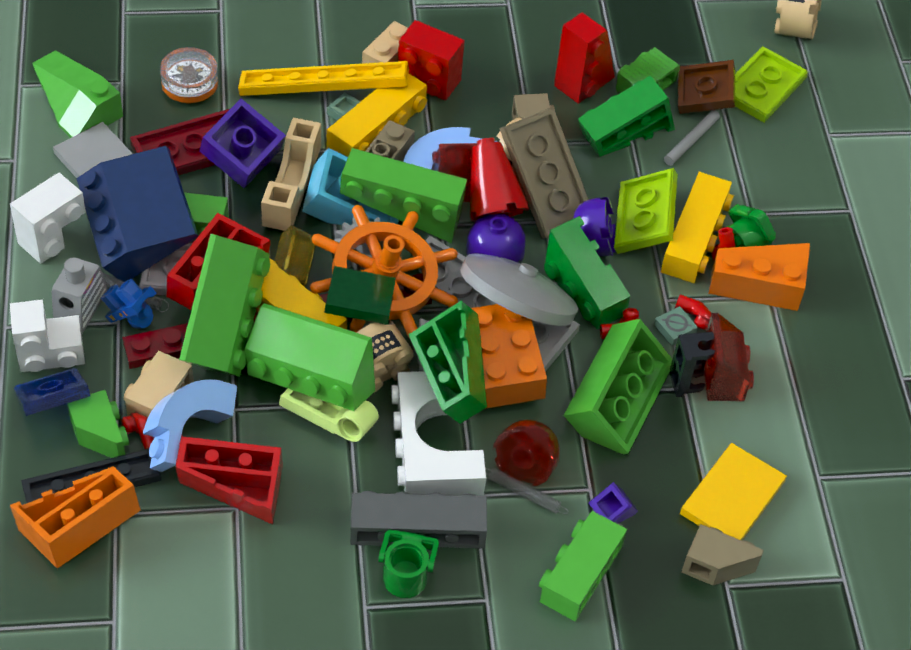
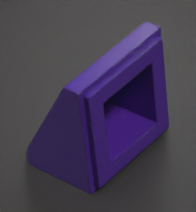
(613, 504)

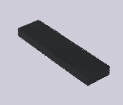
(133, 466)

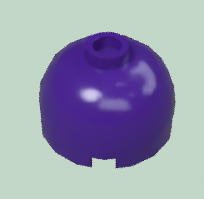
(598, 223)
(497, 236)

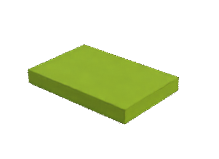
(766, 83)
(646, 211)

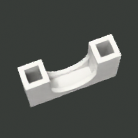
(423, 467)

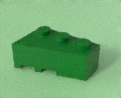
(627, 117)
(453, 360)

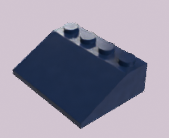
(136, 211)

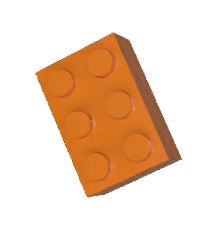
(510, 357)

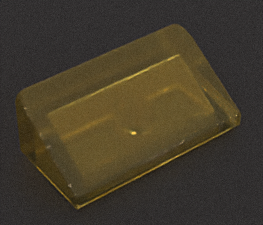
(295, 253)

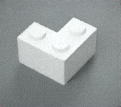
(43, 213)
(43, 341)

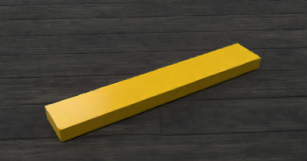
(323, 78)

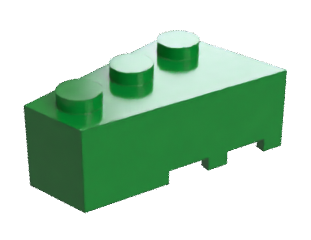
(582, 274)

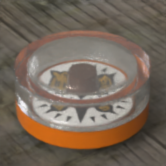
(189, 75)

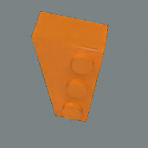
(762, 274)
(78, 516)

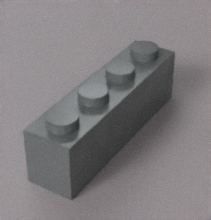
(448, 518)

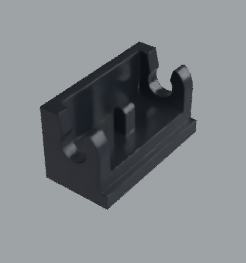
(689, 361)

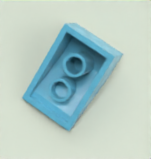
(324, 196)

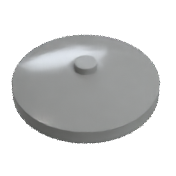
(519, 289)

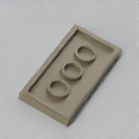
(545, 169)

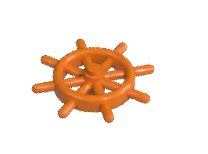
(388, 262)

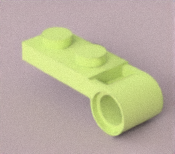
(333, 418)

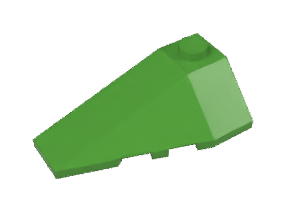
(77, 94)

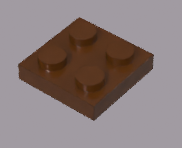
(706, 86)

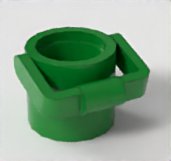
(751, 226)
(407, 562)

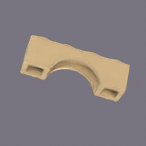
(285, 195)

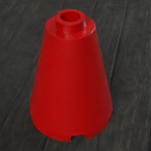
(494, 182)

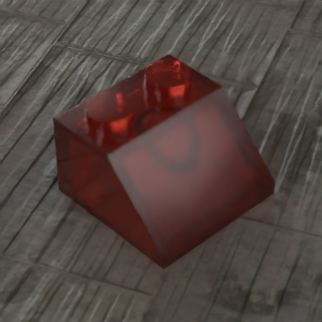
(727, 371)

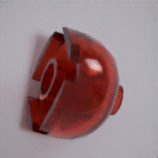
(527, 451)

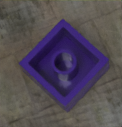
(242, 143)

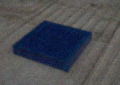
(51, 391)

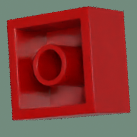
(432, 58)

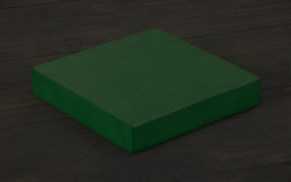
(360, 295)

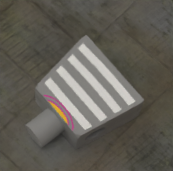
(78, 285)

